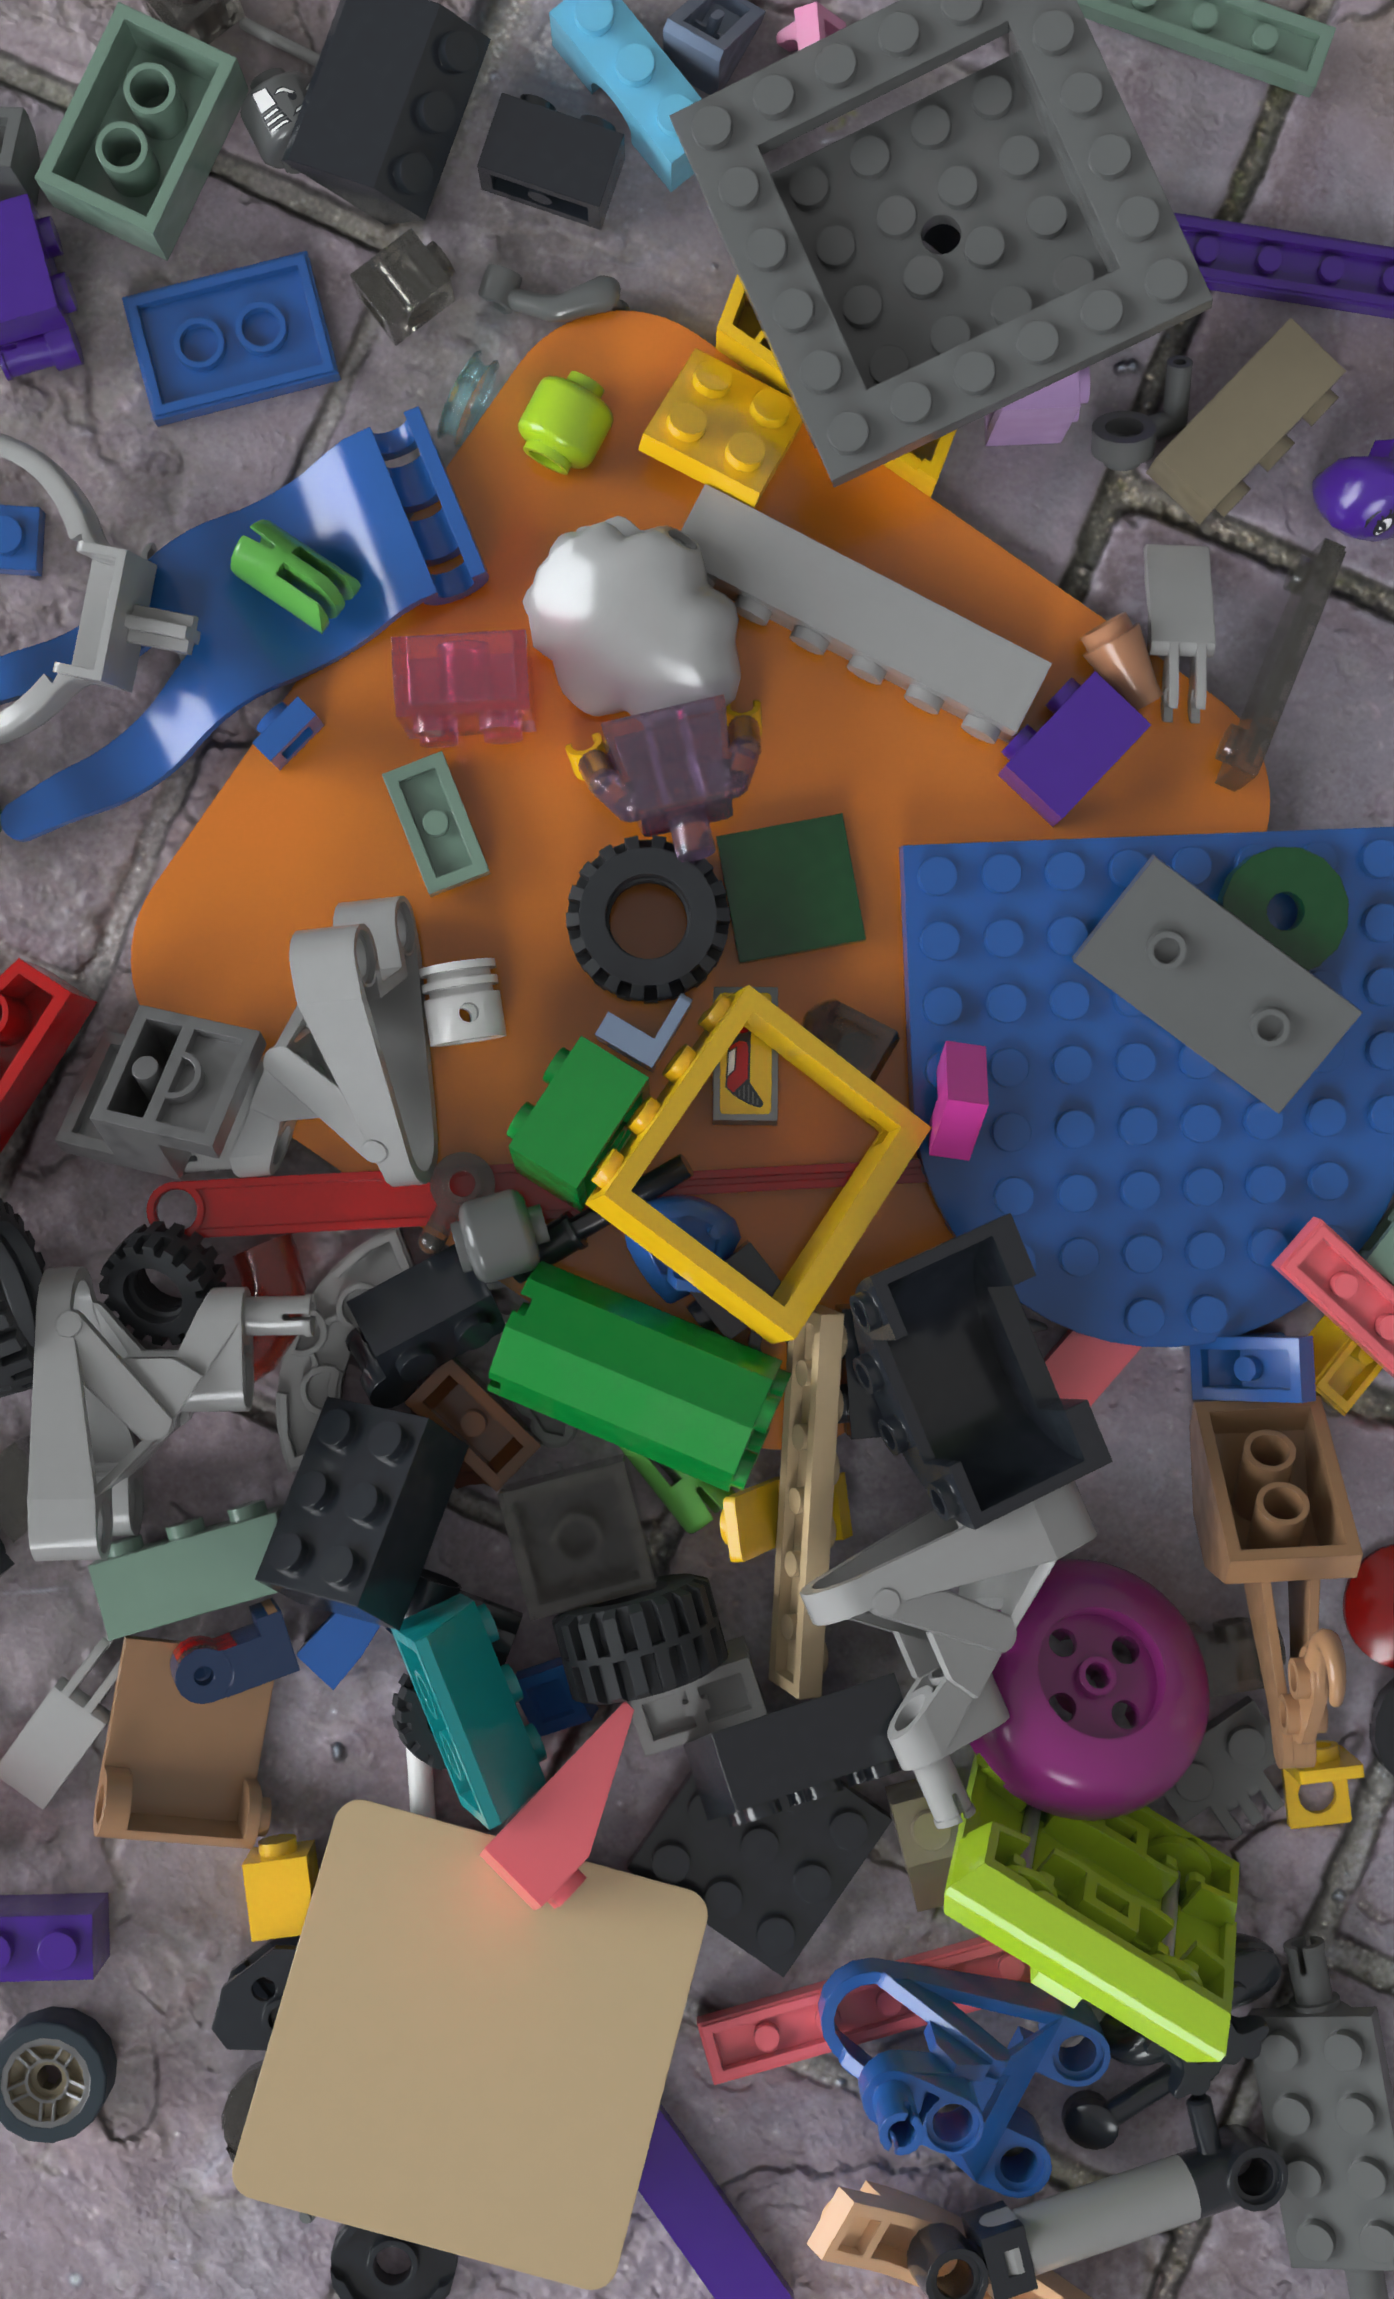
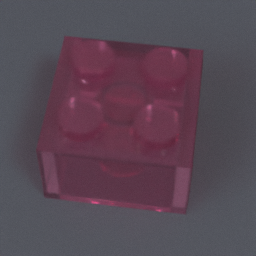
(464, 686)

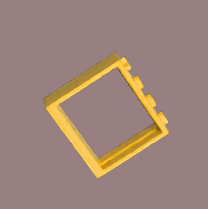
(899, 1137)

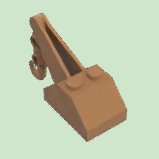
(1276, 1512)

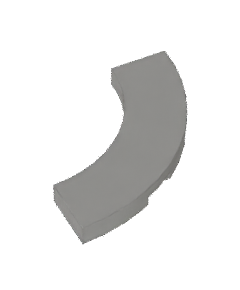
(318, 1364)

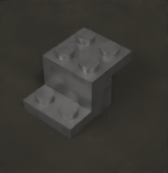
(161, 1092)

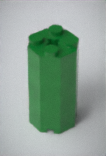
(638, 1377)

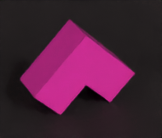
(960, 1100)

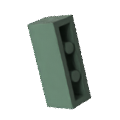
(186, 1573)

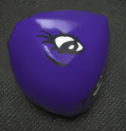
(1359, 494)

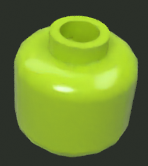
(565, 422)

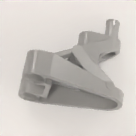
(348, 1052)
(103, 1387)
(947, 1636)

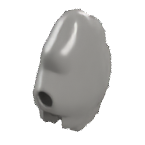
(632, 620)

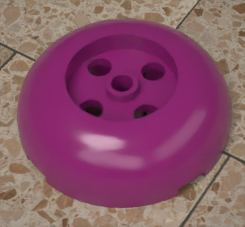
(1090, 1763)

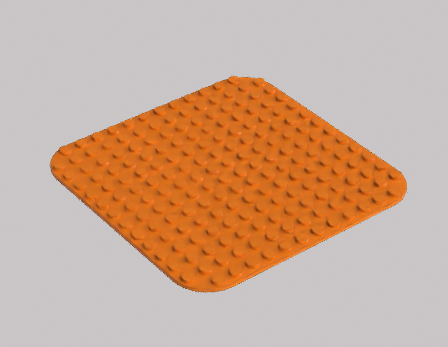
(325, 832)

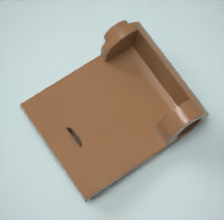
(177, 1764)

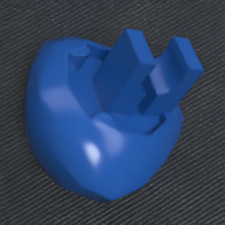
(700, 1220)

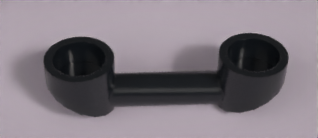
(1096, 2122)

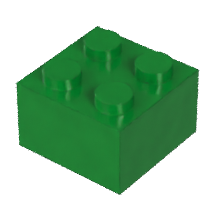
(576, 1120)

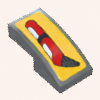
(746, 1076)

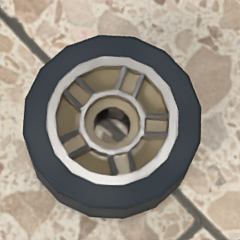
(88, 2069)

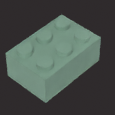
(142, 131)

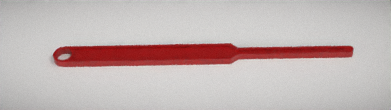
(369, 1202)

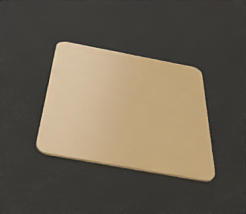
(467, 2057)

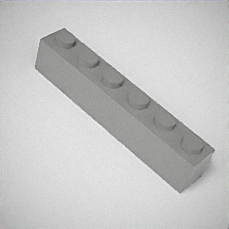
(864, 618)

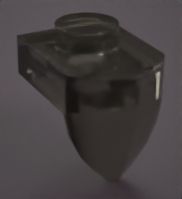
(852, 1035)

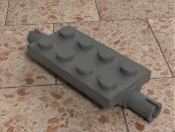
(1332, 2124)

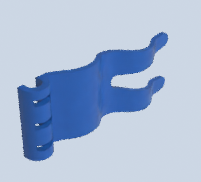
(248, 644)

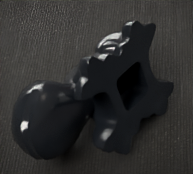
(1254, 1975)

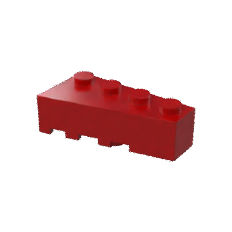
(36, 1028)

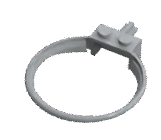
(114, 610)

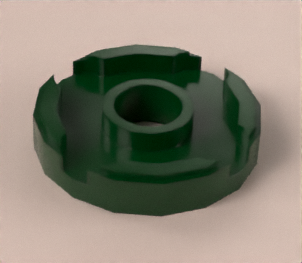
(1312, 886)

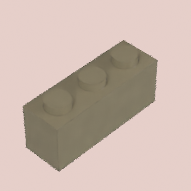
(1248, 423)

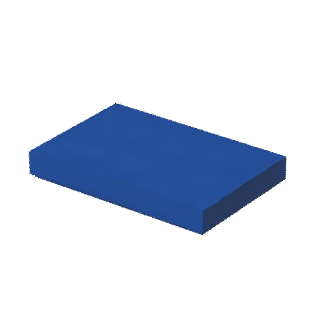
(231, 338)

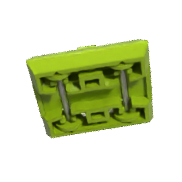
(1104, 1912)

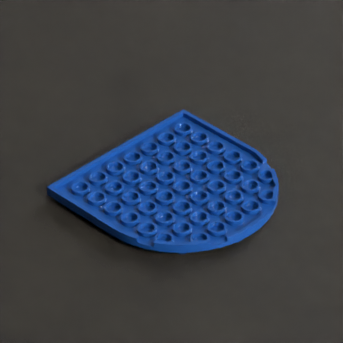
(1116, 1148)

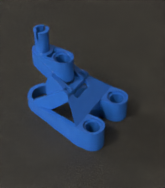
(966, 2068)

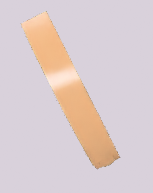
(875, 2230)

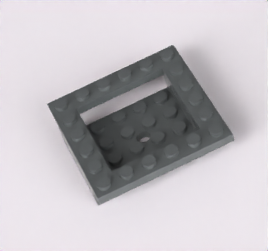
(1029, 161)

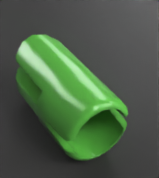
(293, 575)
(685, 1496)

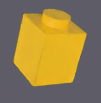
(279, 1885)

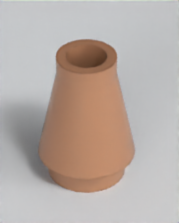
(1122, 659)

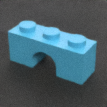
(616, 53)

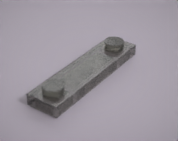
(1247, 743)

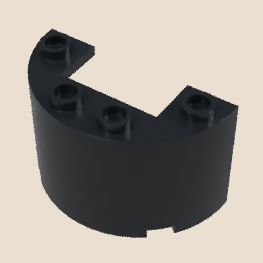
(967, 1379)

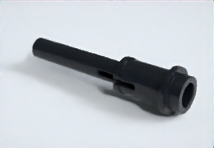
(570, 1232)

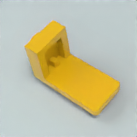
(751, 1518)

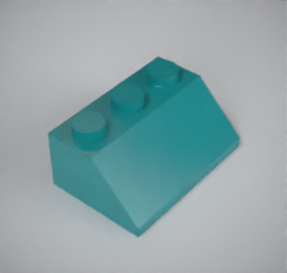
(472, 1707)

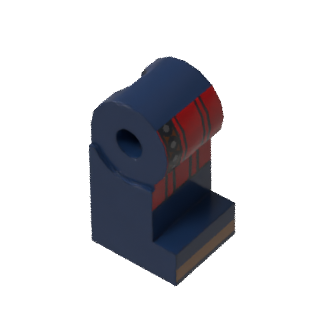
(236, 1661)

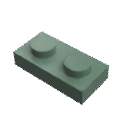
(436, 824)

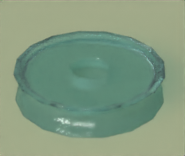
(467, 398)

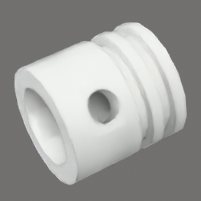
(466, 987)

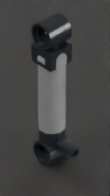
(1013, 2246)

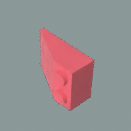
(557, 1827)

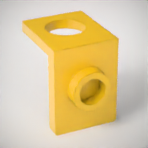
(1332, 1765)

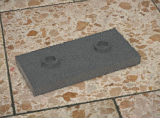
(1216, 984)

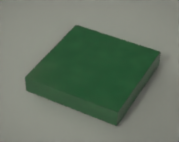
(790, 888)

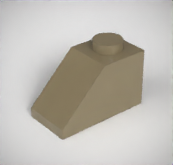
(923, 1846)

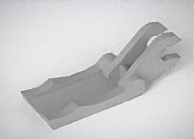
(1180, 620)
(58, 1733)

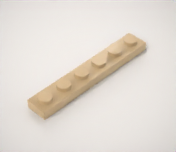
(806, 1499)

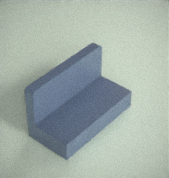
(637, 1044)

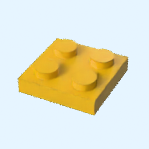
(722, 428)

